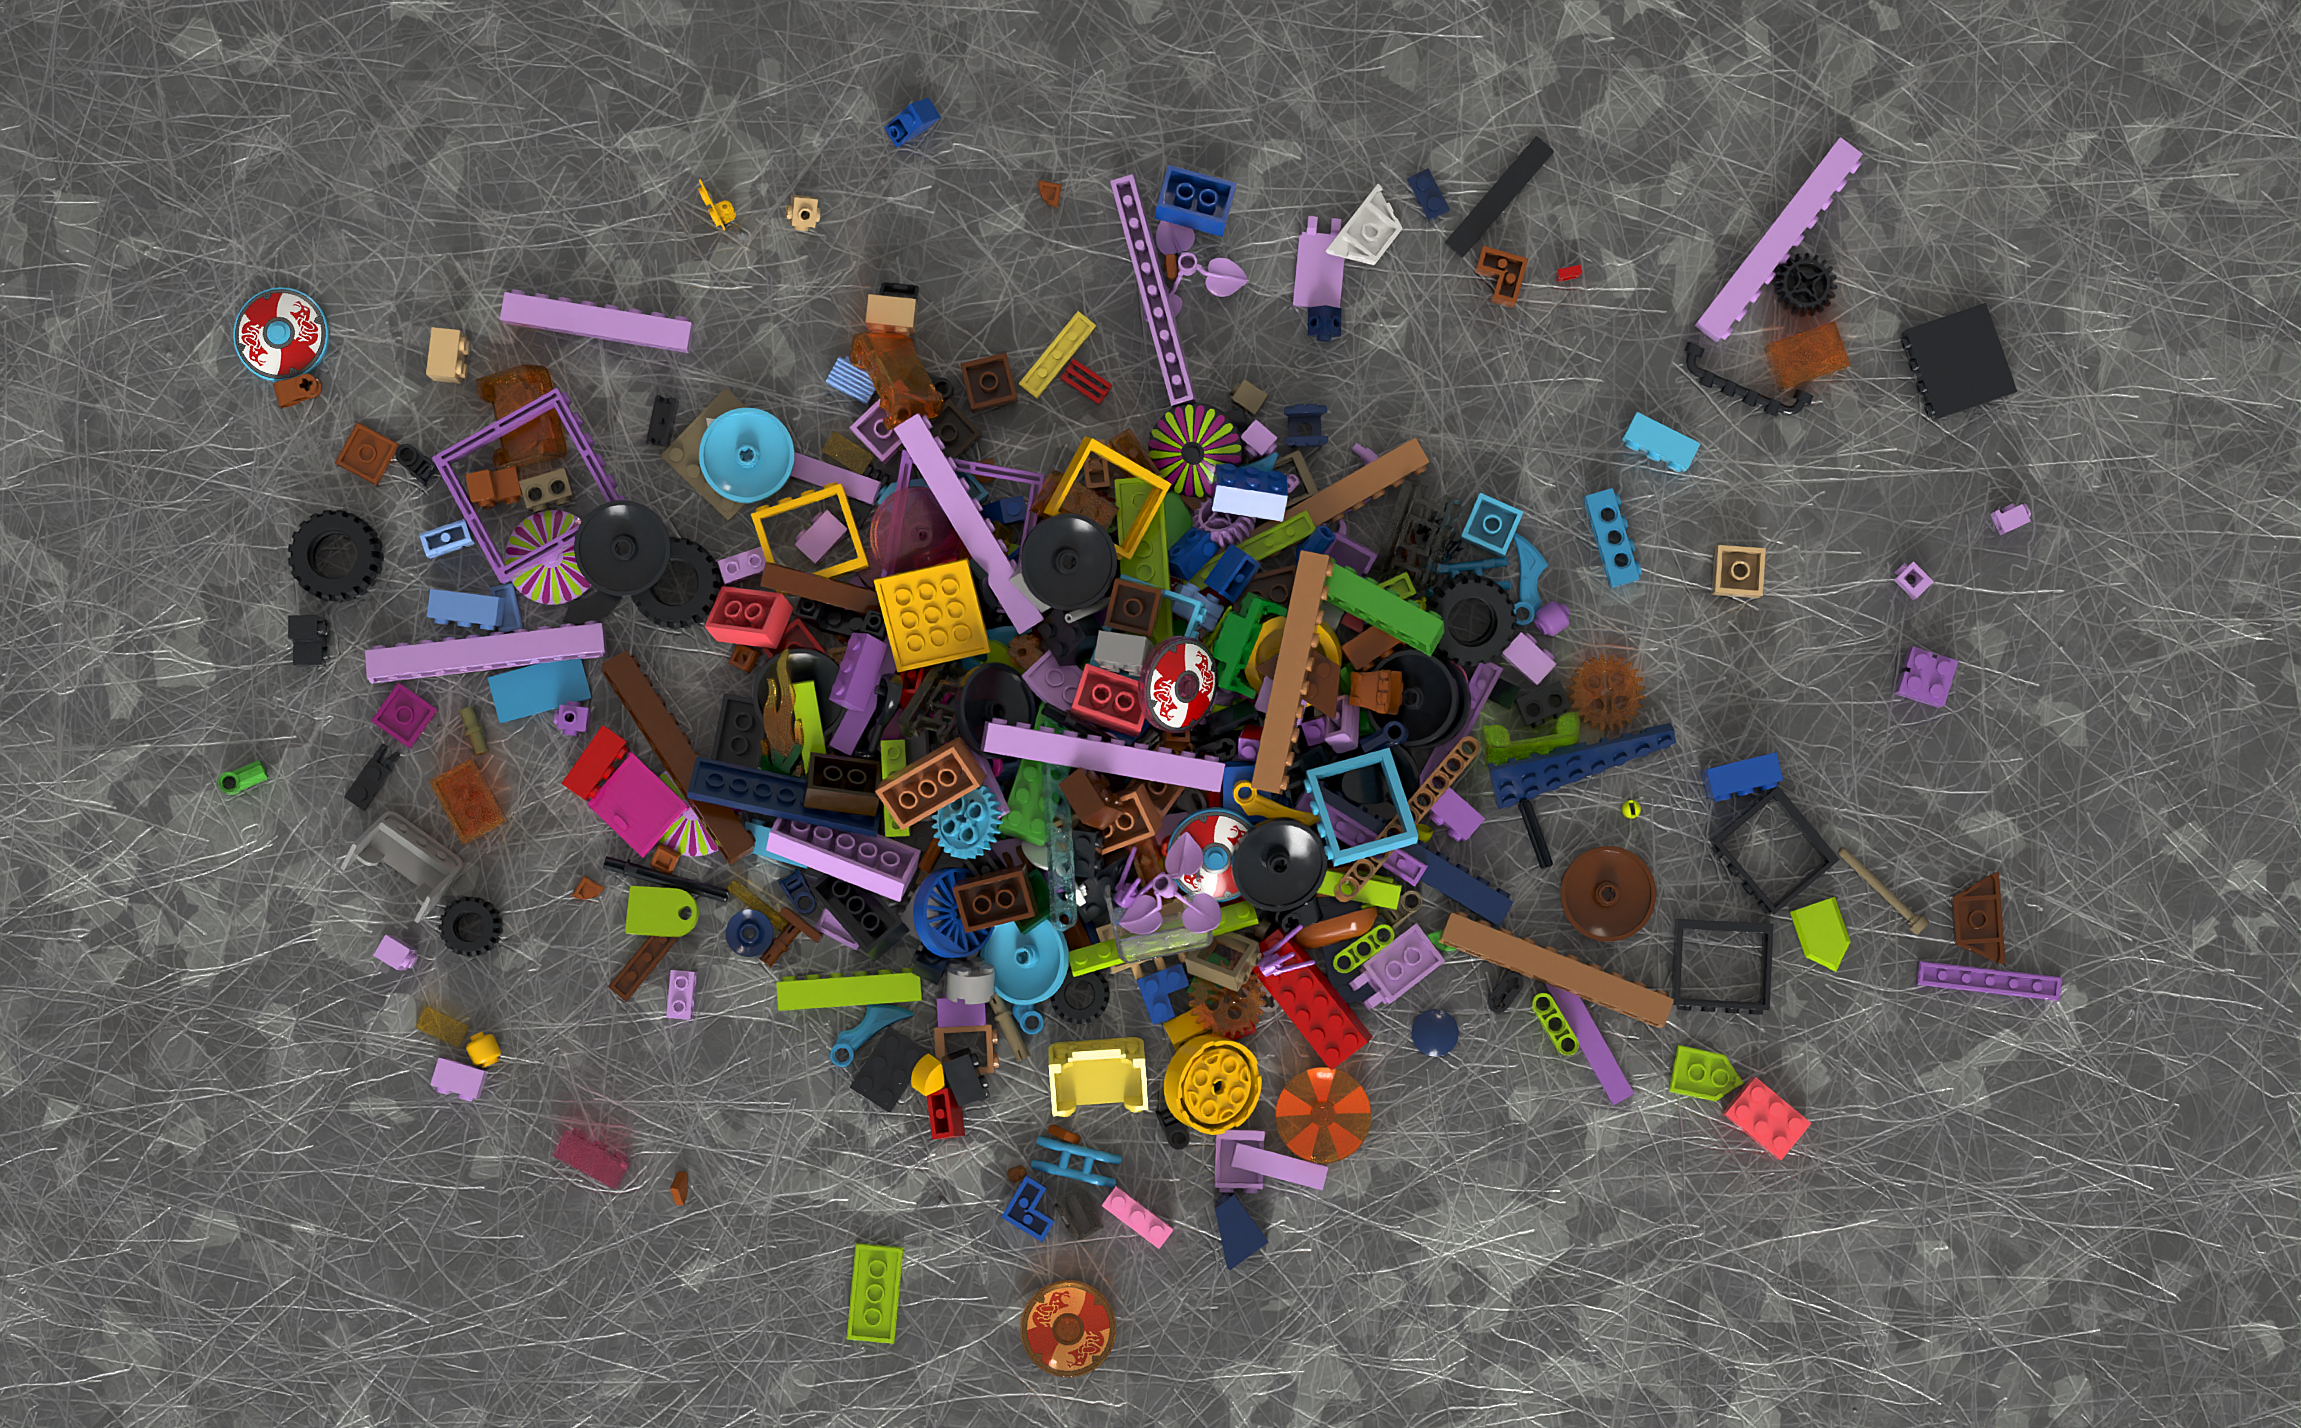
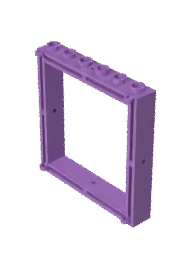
(584, 444)
(1035, 479)

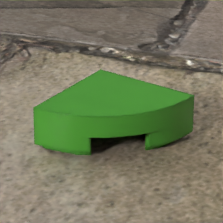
(1434, 937)

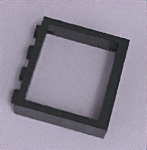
(1806, 830)
(1730, 1006)

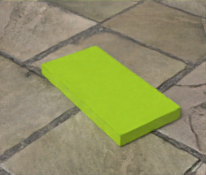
(875, 1293)

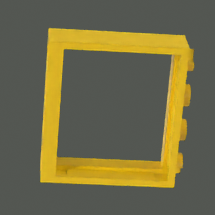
(806, 498)
(1148, 509)

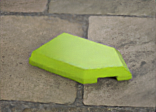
(1822, 932)
(1702, 1074)

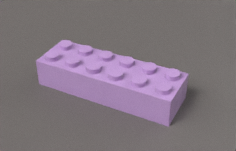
(859, 859)

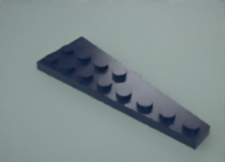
(1571, 763)

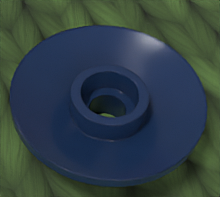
(737, 929)

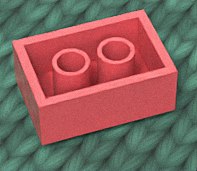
(749, 617)
(1108, 701)
(1766, 1118)

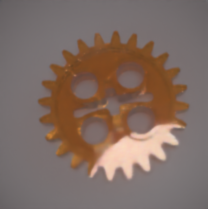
(1627, 690)
(1219, 1018)

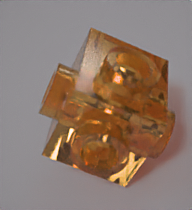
(1033, 649)

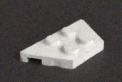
(1367, 231)

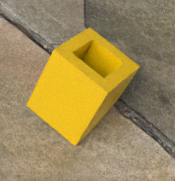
(928, 1075)

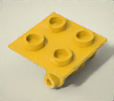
(721, 212)

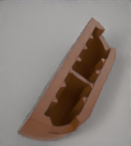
(1336, 929)

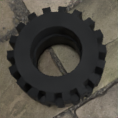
(450, 923)
(1091, 1012)

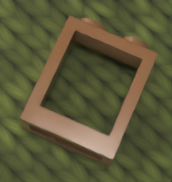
(991, 1038)

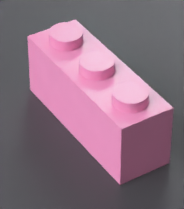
(1137, 1217)

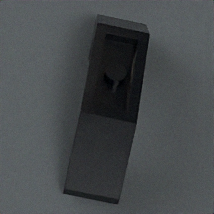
(838, 621)

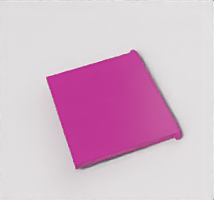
(637, 805)

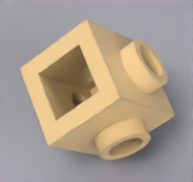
(797, 206)

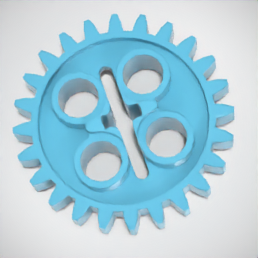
(968, 821)

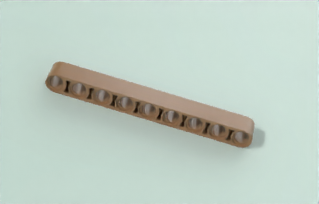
(1431, 795)

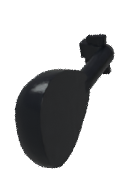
(888, 697)
(1365, 786)

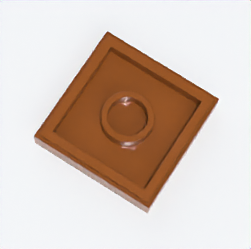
(367, 454)

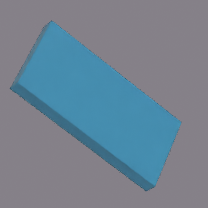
(538, 688)

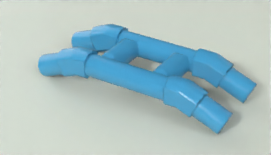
(1477, 567)
(1068, 1149)

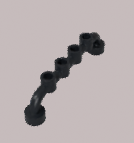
(1749, 396)

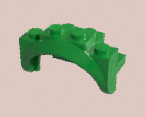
(1238, 639)

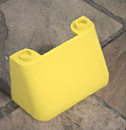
(1097, 1074)

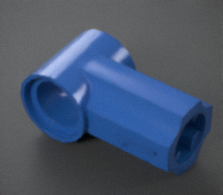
(1317, 542)

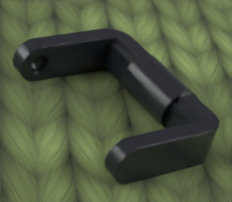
(899, 288)

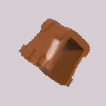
(1377, 691)

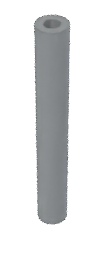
(1080, 613)

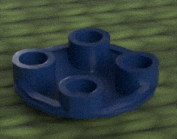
(1435, 1032)

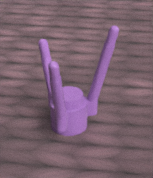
(1127, 892)
(1273, 963)

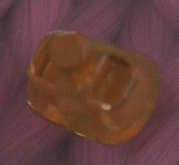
(1016, 1173)

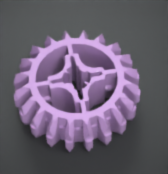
(1223, 527)

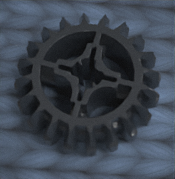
(1810, 294)

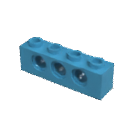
(1615, 574)

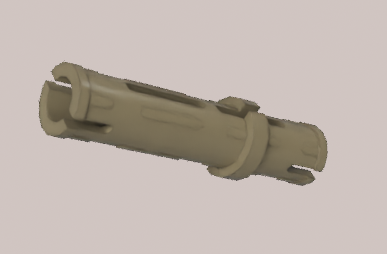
(1009, 1028)

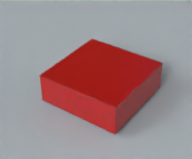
(1568, 273)

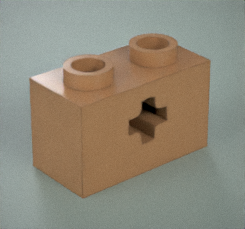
(1096, 471)

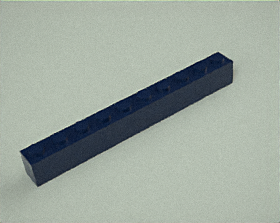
(1439, 874)

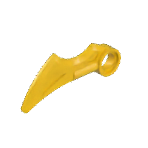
(1260, 805)

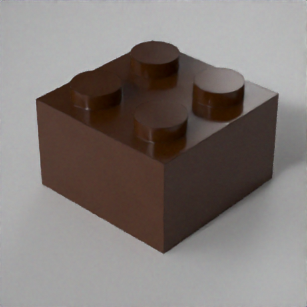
(989, 382)
(1134, 607)
(1092, 798)

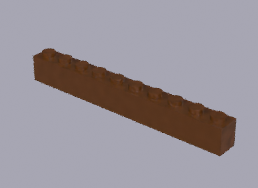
(674, 752)

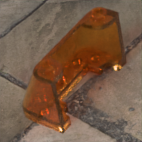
(896, 376)
(536, 440)

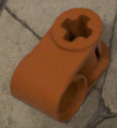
(293, 391)

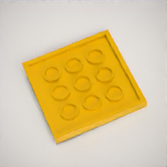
(932, 615)

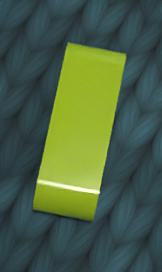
(1375, 946)
(1564, 1030)

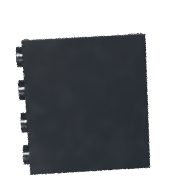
(1958, 362)

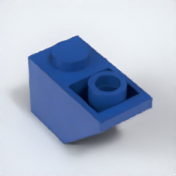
(912, 121)

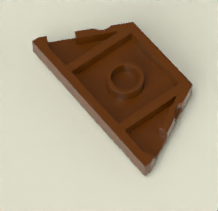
(1322, 682)
(1979, 919)

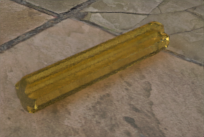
(757, 904)

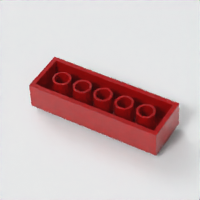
(1313, 1004)

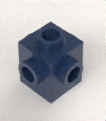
(1324, 322)

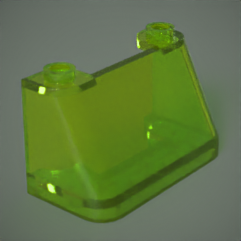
(1498, 748)

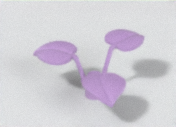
(1223, 275)
(1201, 915)

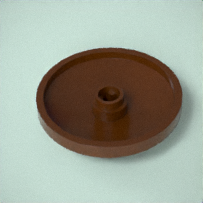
(1608, 893)

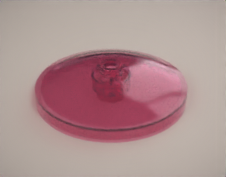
(898, 526)

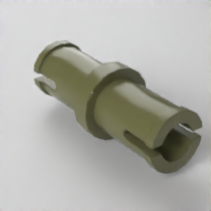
(474, 731)

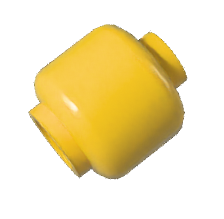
(483, 1049)

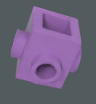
(580, 722)

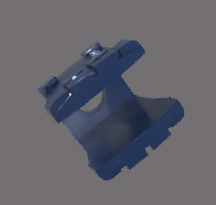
(1307, 414)

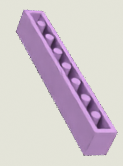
(597, 322)

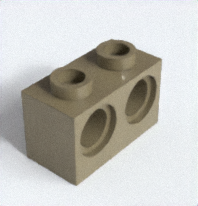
(546, 483)

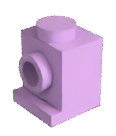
(2011, 517)
(1921, 579)

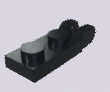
(371, 779)

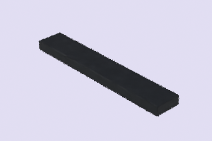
(1499, 197)

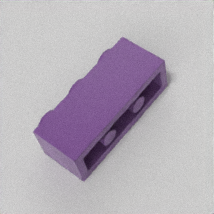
(858, 671)

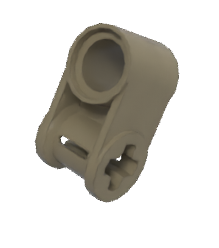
(1402, 912)

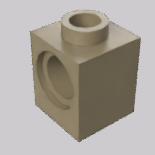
(1248, 397)

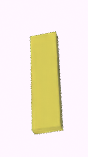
(1057, 355)

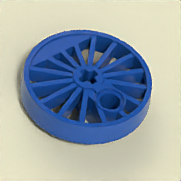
(953, 933)

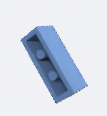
(465, 609)

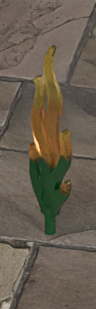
(779, 727)

